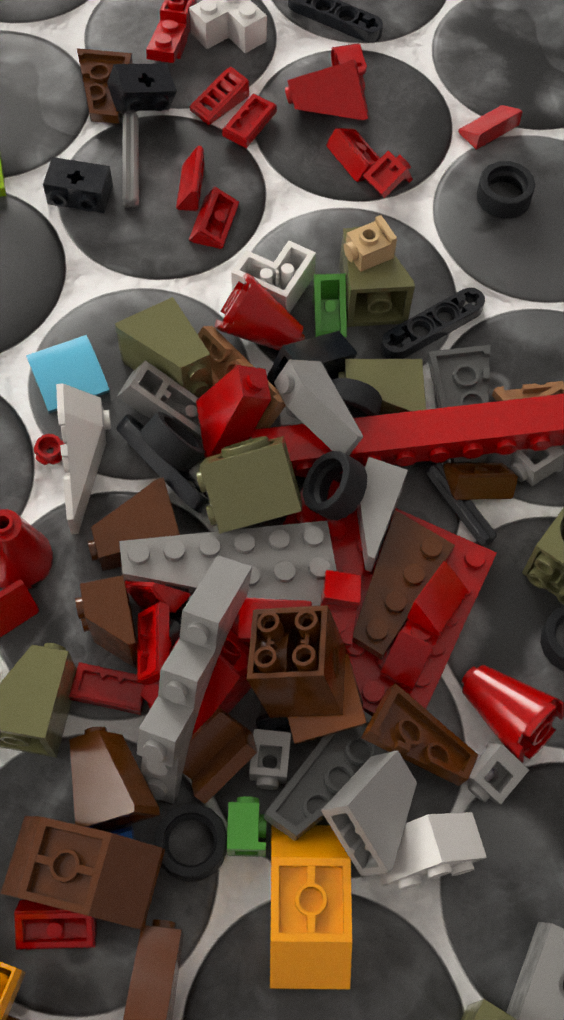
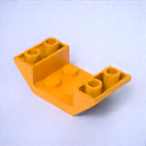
(310, 911)

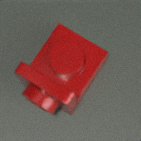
(388, 173)

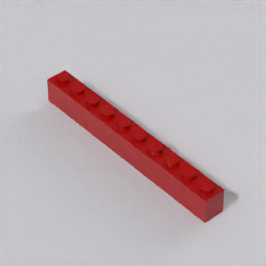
(438, 433)

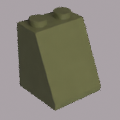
(376, 294)
(168, 343)
(36, 700)

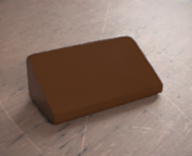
(480, 481)

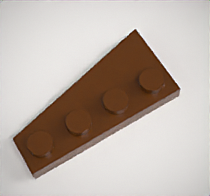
(402, 571)

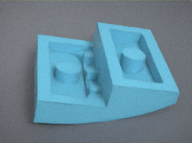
(70, 364)

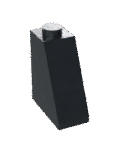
(328, 348)

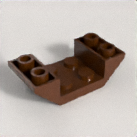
(84, 871)

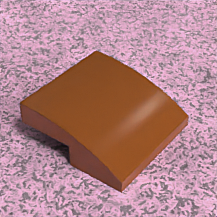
(314, 727)

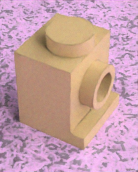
(370, 244)

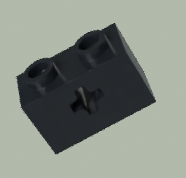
(141, 87)
(78, 185)

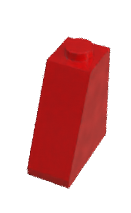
(330, 92)
(232, 408)

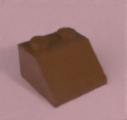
(109, 617)

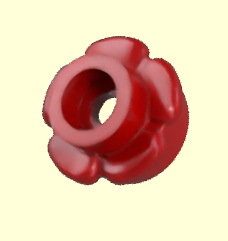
(45, 443)

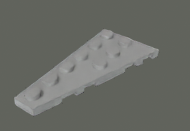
(284, 559)

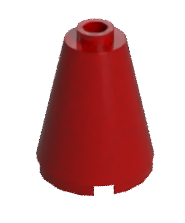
(258, 316)
(23, 551)
(512, 709)

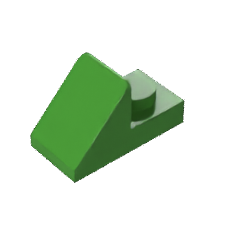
(329, 303)

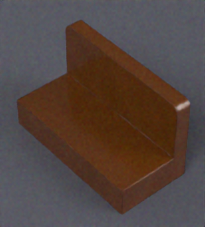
(217, 754)

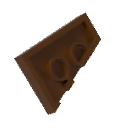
(95, 70)
(419, 737)

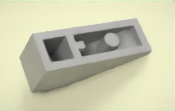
(153, 391)
(317, 403)
(378, 506)

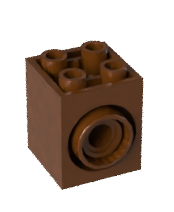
(297, 661)

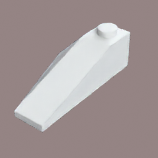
(84, 432)

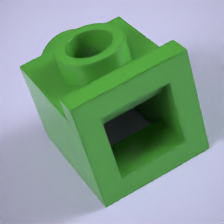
(245, 828)

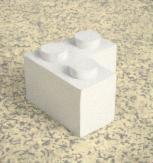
(233, 19)
(284, 277)
(435, 847)

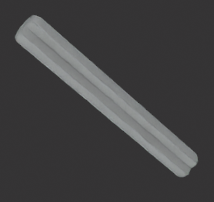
(130, 160)

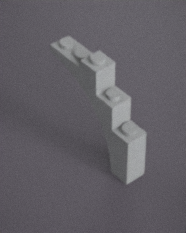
(186, 674)

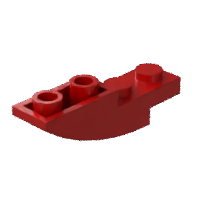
(171, 32)

